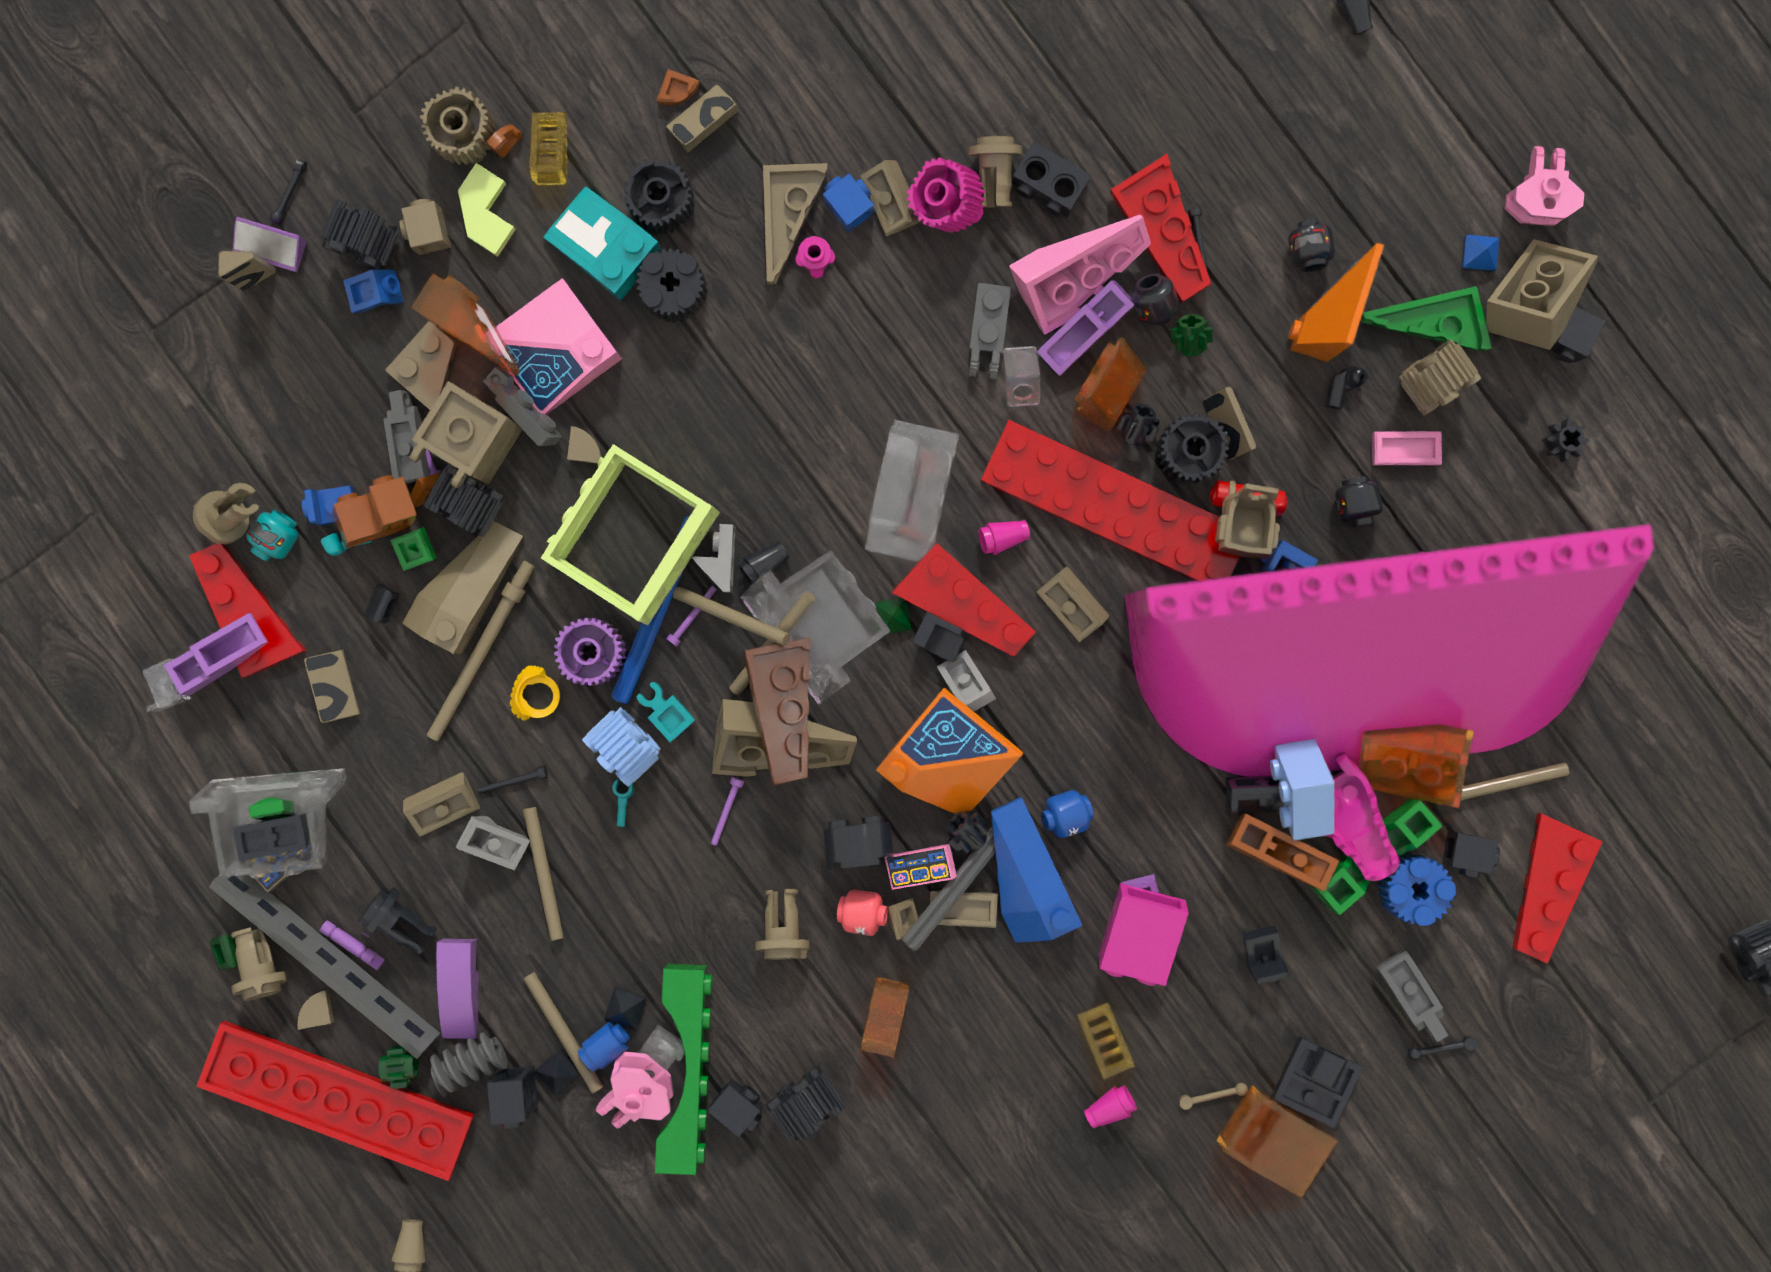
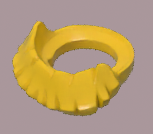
(519, 705)

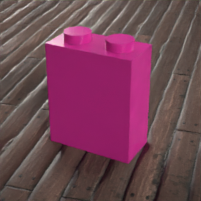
(1142, 935)

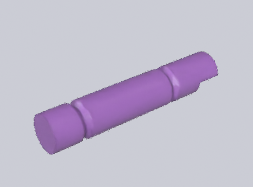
(352, 945)

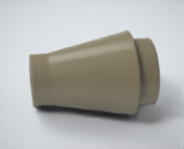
(409, 1250)

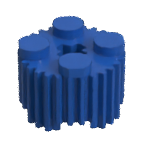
(1433, 892)

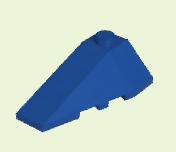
(1029, 884)

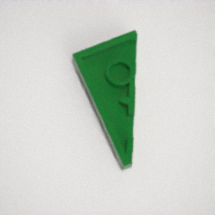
(1438, 318)

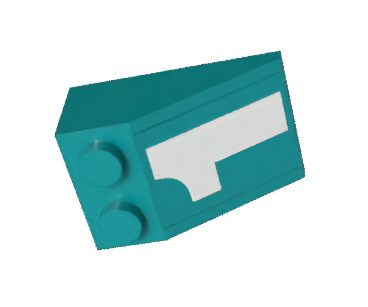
(602, 242)

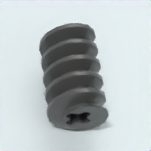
(467, 1064)

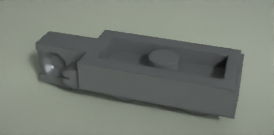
(521, 409)
(400, 428)
(1413, 994)

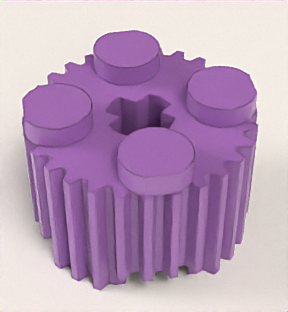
(571, 652)

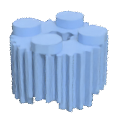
(622, 746)

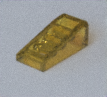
(548, 169)
(1117, 1067)

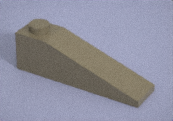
(459, 595)
(741, 749)

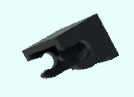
(1252, 795)
(272, 836)

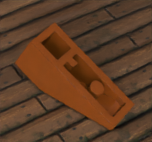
(1281, 852)

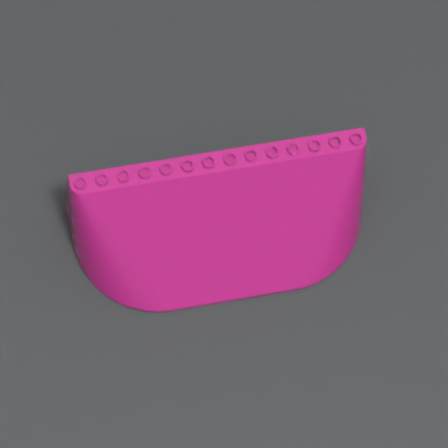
(1395, 642)

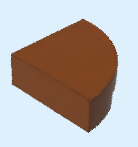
(677, 88)
(504, 140)
(423, 488)

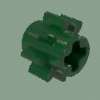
(1191, 335)
(398, 1067)

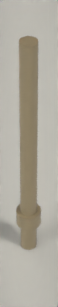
(512, 593)

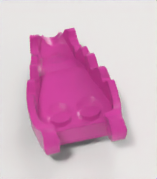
(1359, 825)

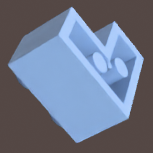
(1304, 789)

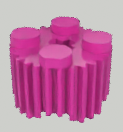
(946, 195)

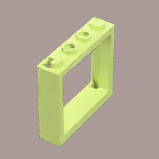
(675, 560)

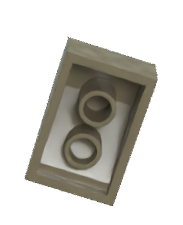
(1539, 294)

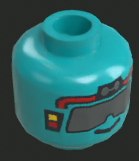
(272, 535)

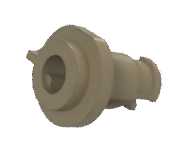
(995, 159)
(233, 518)
(782, 942)
(255, 966)

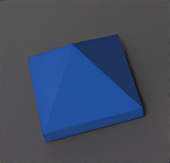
(1480, 253)

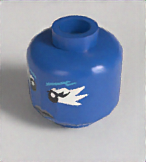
(1067, 814)

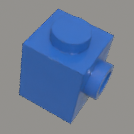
(848, 201)

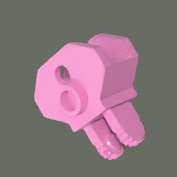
(1546, 193)
(635, 1091)

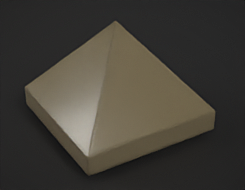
(902, 917)

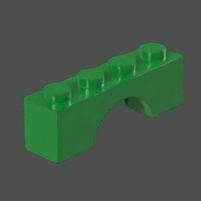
(1406, 830)

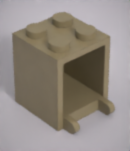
(466, 435)

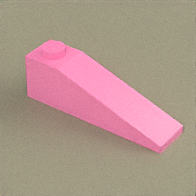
(1067, 273)

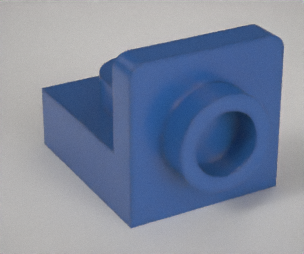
(373, 290)
(319, 504)
(1292, 558)

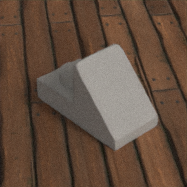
(721, 568)
(966, 682)
(492, 842)

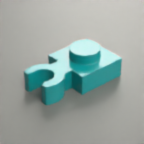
(668, 716)

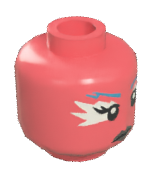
(862, 912)

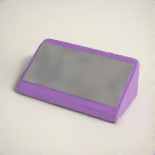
(269, 243)

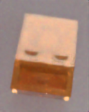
(1110, 385)
(1275, 1142)

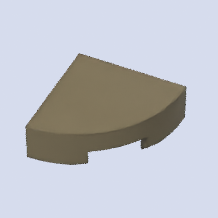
(583, 447)
(316, 1011)

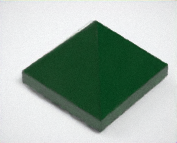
(894, 614)
(224, 951)

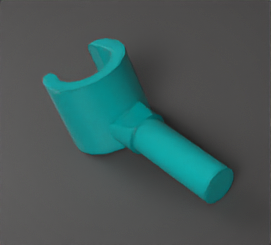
(334, 545)
(622, 802)

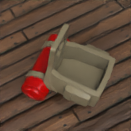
(1247, 518)

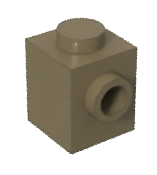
(424, 226)

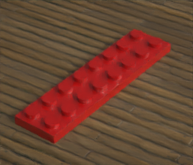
(1108, 503)
(335, 1100)

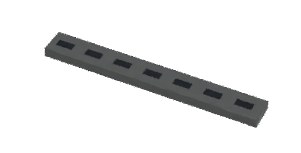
(327, 962)

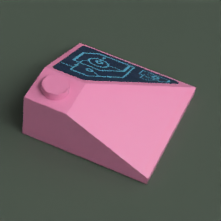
(556, 347)

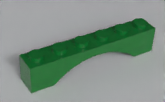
(685, 999)

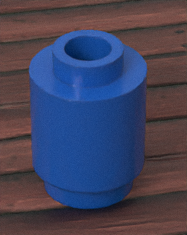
(604, 1046)

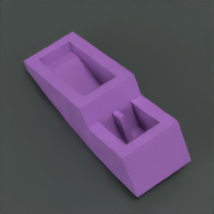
(1086, 327)
(216, 655)
(457, 988)

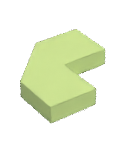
(476, 198)

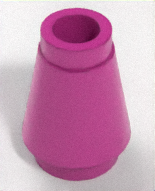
(1002, 535)
(1111, 1107)

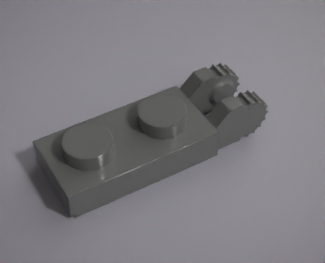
(989, 326)

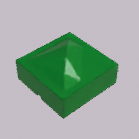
(413, 549)
(271, 808)

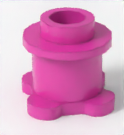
(818, 264)

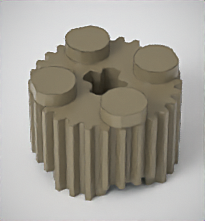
(467, 142)
(1439, 377)

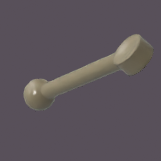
(1186, 1101)

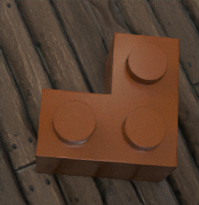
(377, 514)

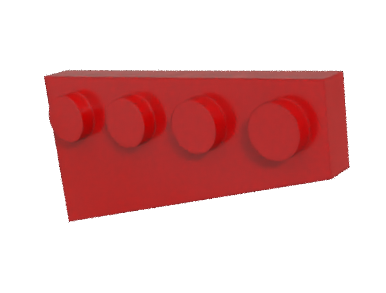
(1173, 247)
(955, 595)
(234, 596)
(1554, 880)

